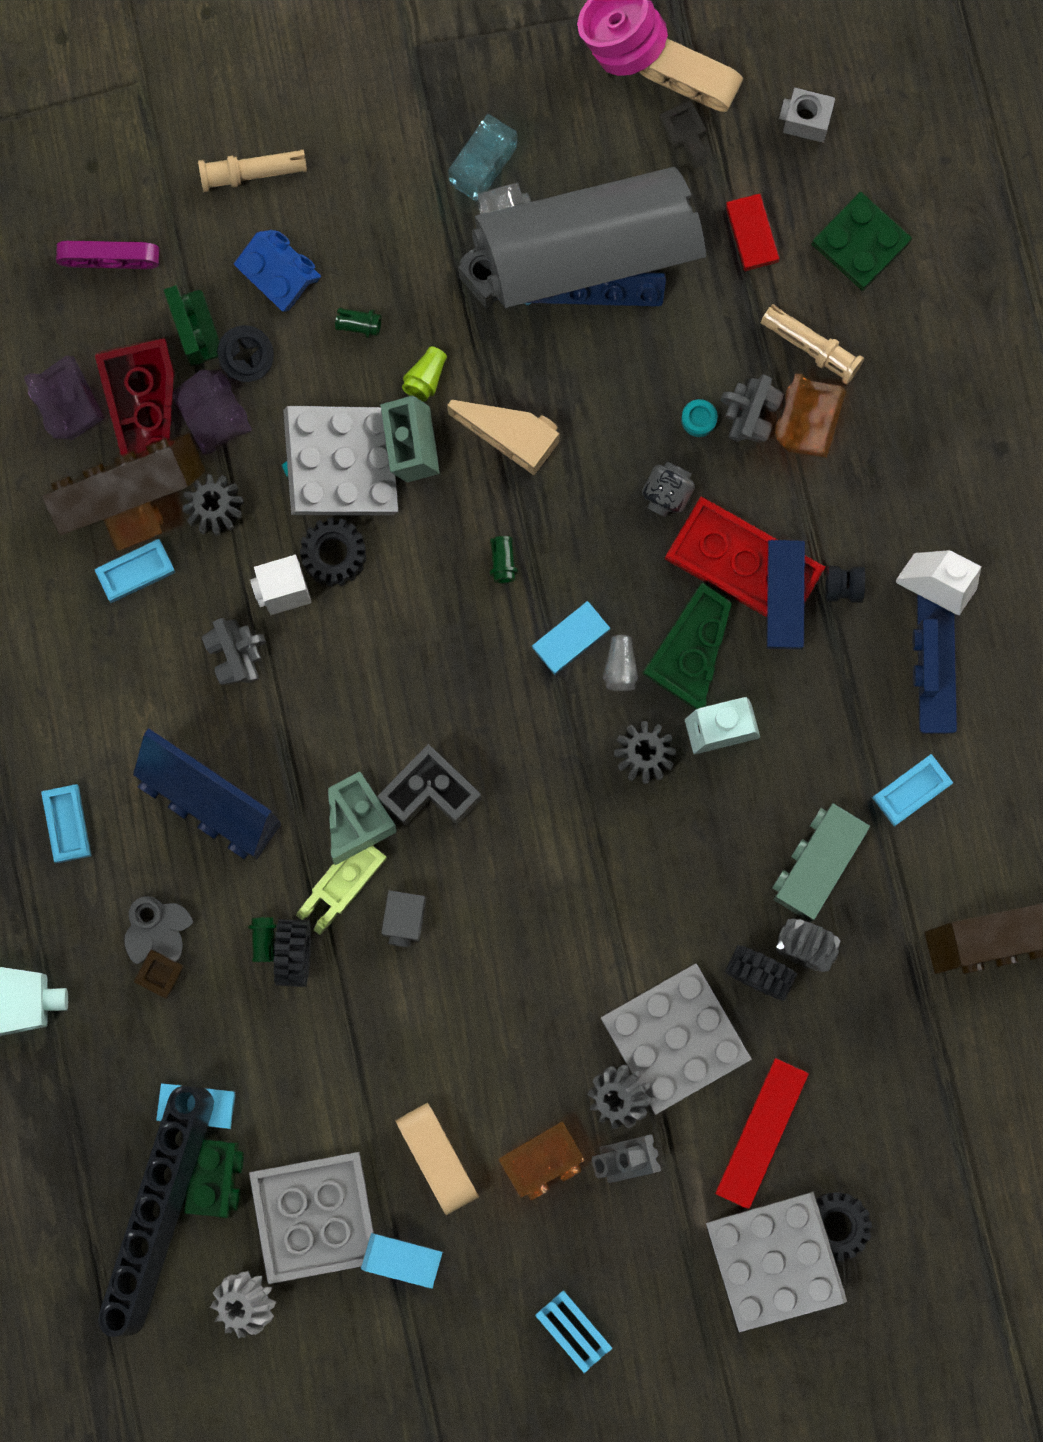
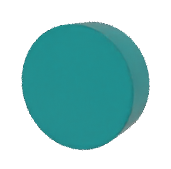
(699, 418)

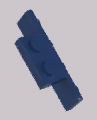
(636, 290)
(935, 668)

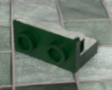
(193, 324)
(213, 1180)

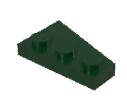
(690, 648)

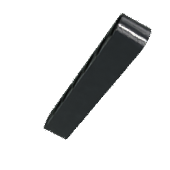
(142, 1222)

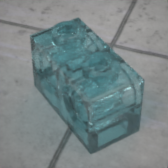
(483, 157)

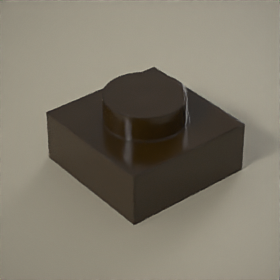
(159, 974)

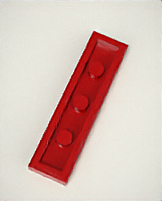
(761, 1133)

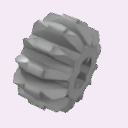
(243, 1304)

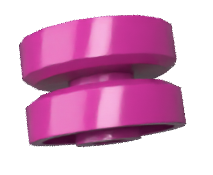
(622, 34)

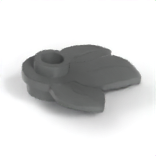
(159, 933)

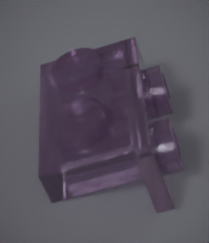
(64, 399)
(211, 409)

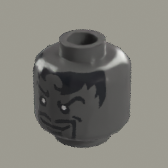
(668, 489)

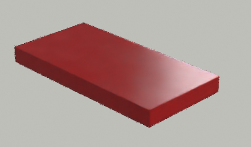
(730, 555)

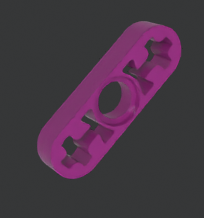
(107, 254)

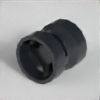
(836, 584)

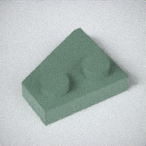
(356, 818)

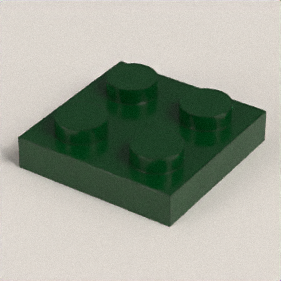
(861, 241)

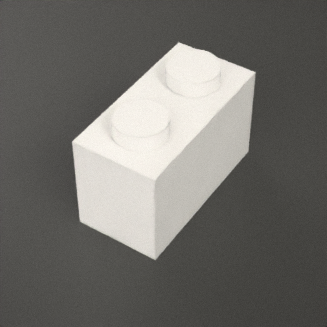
(280, 585)

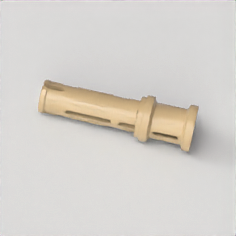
(234, 171)
(825, 351)

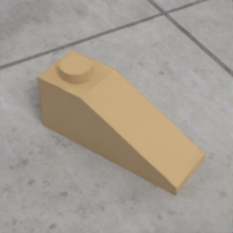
(512, 432)

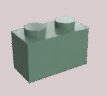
(410, 439)

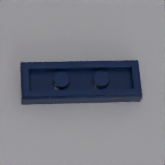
(785, 594)

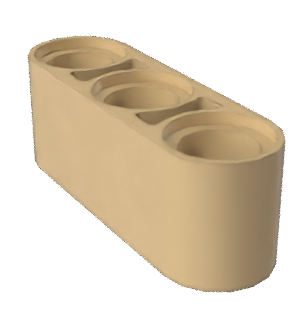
(694, 76)
(437, 1158)

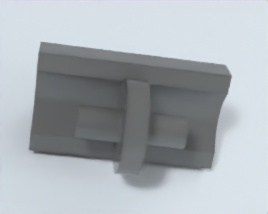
(745, 407)
(239, 650)
(626, 1159)

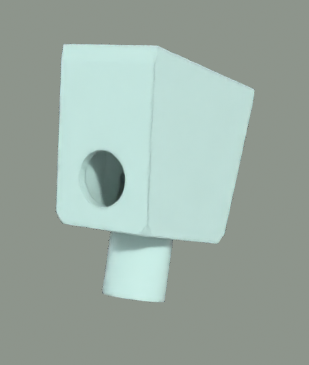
(722, 725)
(27, 1000)

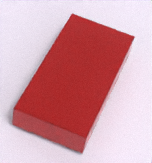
(752, 232)

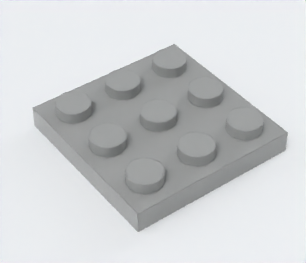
(338, 461)
(676, 1038)
(312, 1217)
(776, 1262)

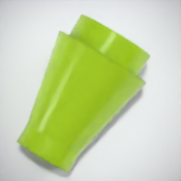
(424, 375)

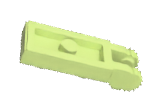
(342, 885)

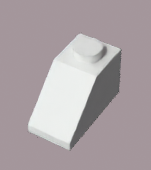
(941, 578)

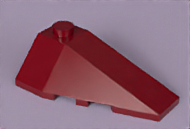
(138, 392)

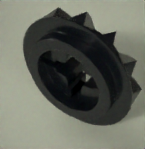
(249, 338)

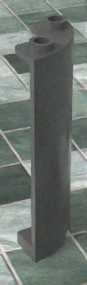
(589, 237)

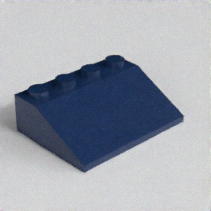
(205, 796)

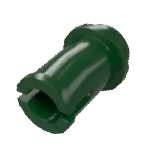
(358, 322)
(503, 560)
(263, 939)

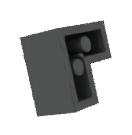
(427, 780)

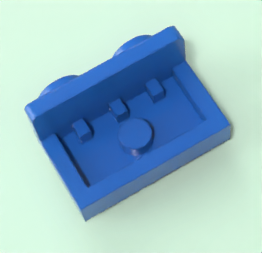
(276, 268)

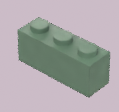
(820, 861)

